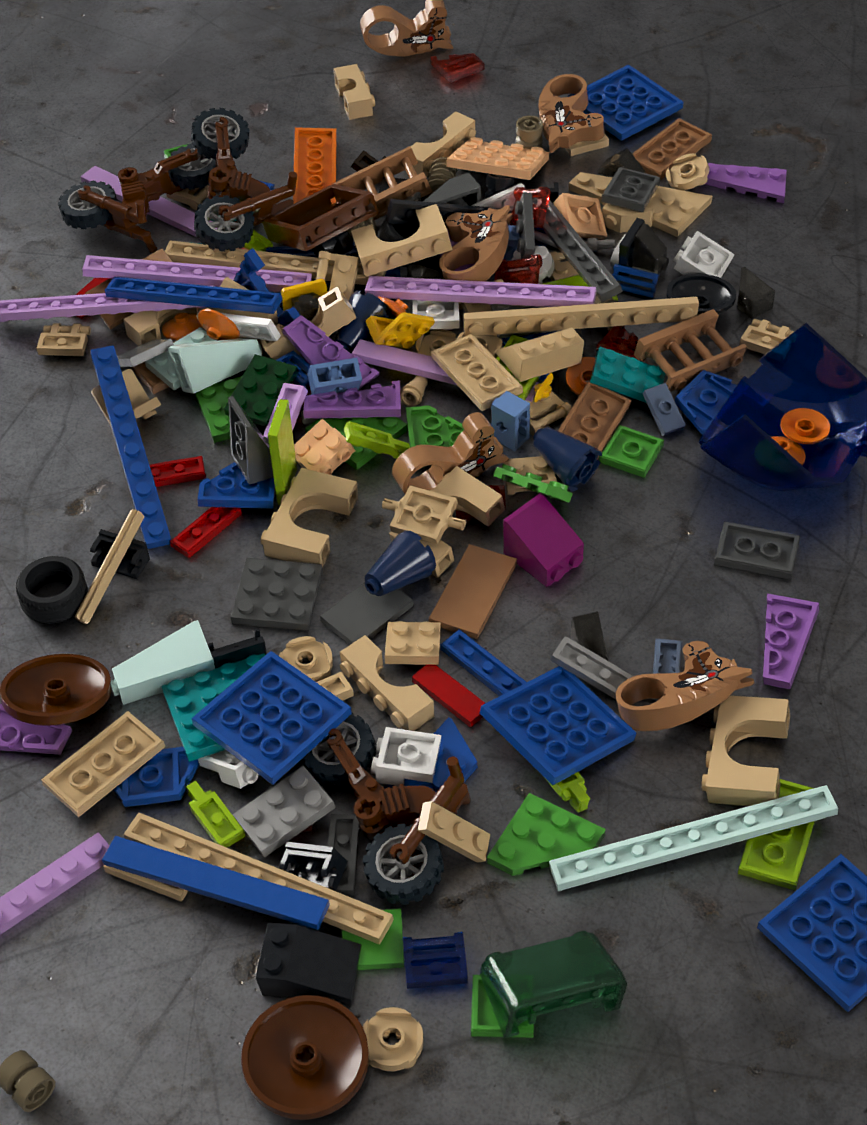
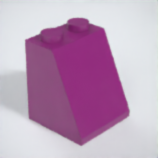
(541, 541)

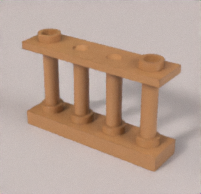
(388, 168)
(688, 332)

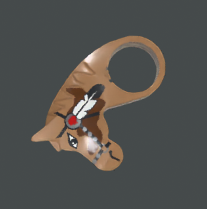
(409, 36)
(564, 117)
(481, 242)
(473, 452)
(681, 695)

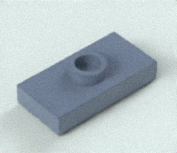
(664, 409)
(667, 656)

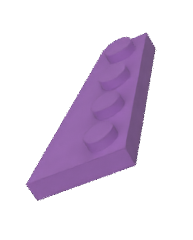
(753, 179)
(319, 348)
(353, 403)
(786, 636)
(31, 738)

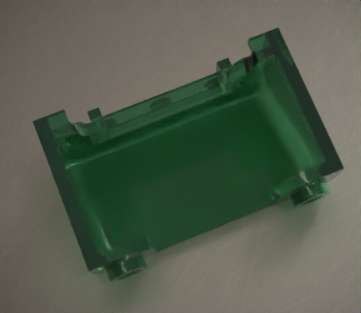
(551, 979)

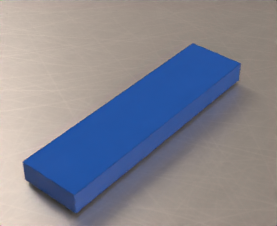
(481, 663)

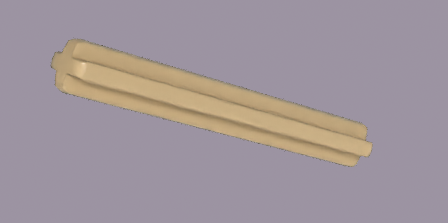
(109, 566)

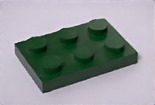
(261, 386)

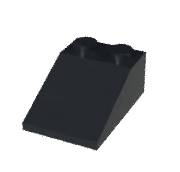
(306, 963)

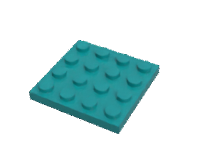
(192, 694)

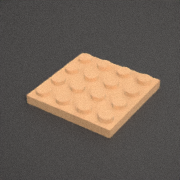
(498, 158)

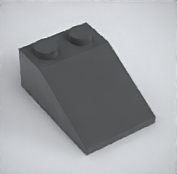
(457, 190)
(248, 445)

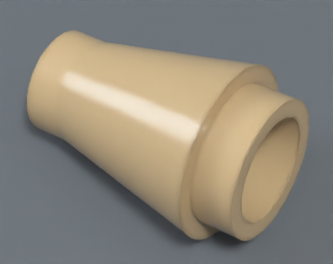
(413, 392)

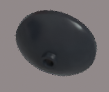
(711, 291)

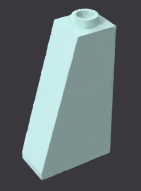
(212, 361)
(169, 659)

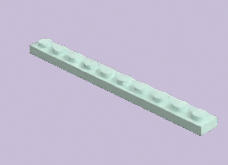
(692, 837)

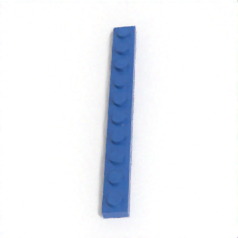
(130, 447)

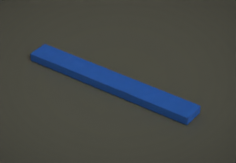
(194, 295)
(217, 882)

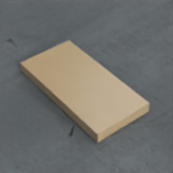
(475, 371)
(103, 763)

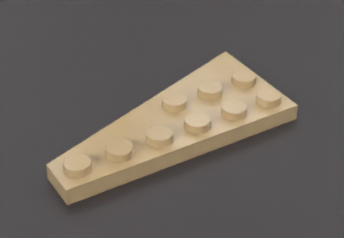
(671, 207)

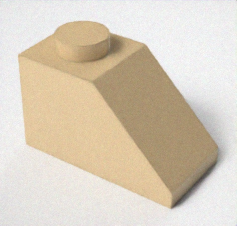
(621, 218)

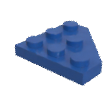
(234, 491)

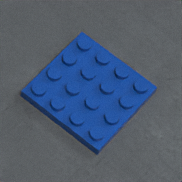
(629, 102)
(271, 717)
(557, 724)
(826, 930)

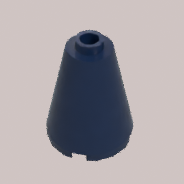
(357, 329)
(567, 457)
(400, 565)

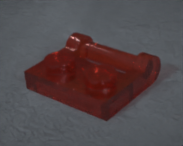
(539, 209)
(527, 276)

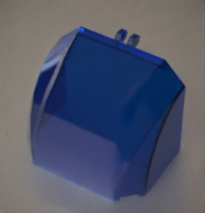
(792, 375)

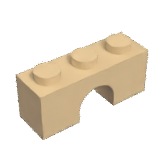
(356, 93)

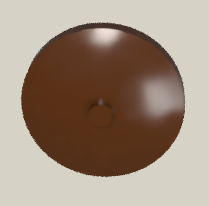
(55, 689)
(305, 1057)

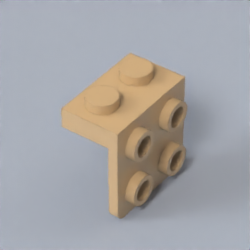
(139, 400)

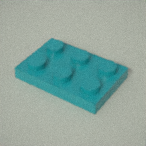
(624, 374)

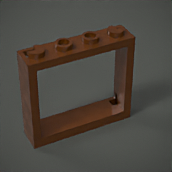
(353, 209)

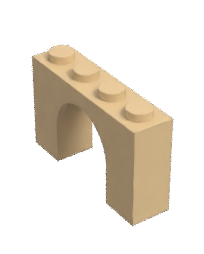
(381, 256)
(307, 492)
(473, 499)
(736, 720)

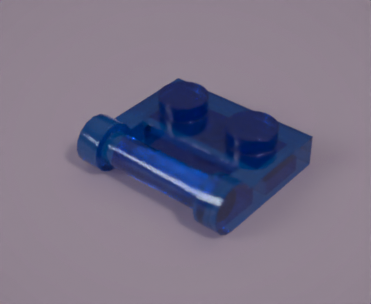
(435, 968)

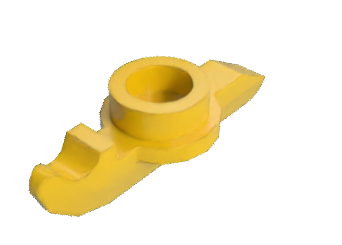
(543, 389)

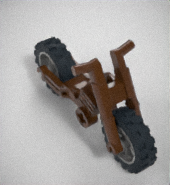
(238, 191)
(97, 203)
(390, 808)

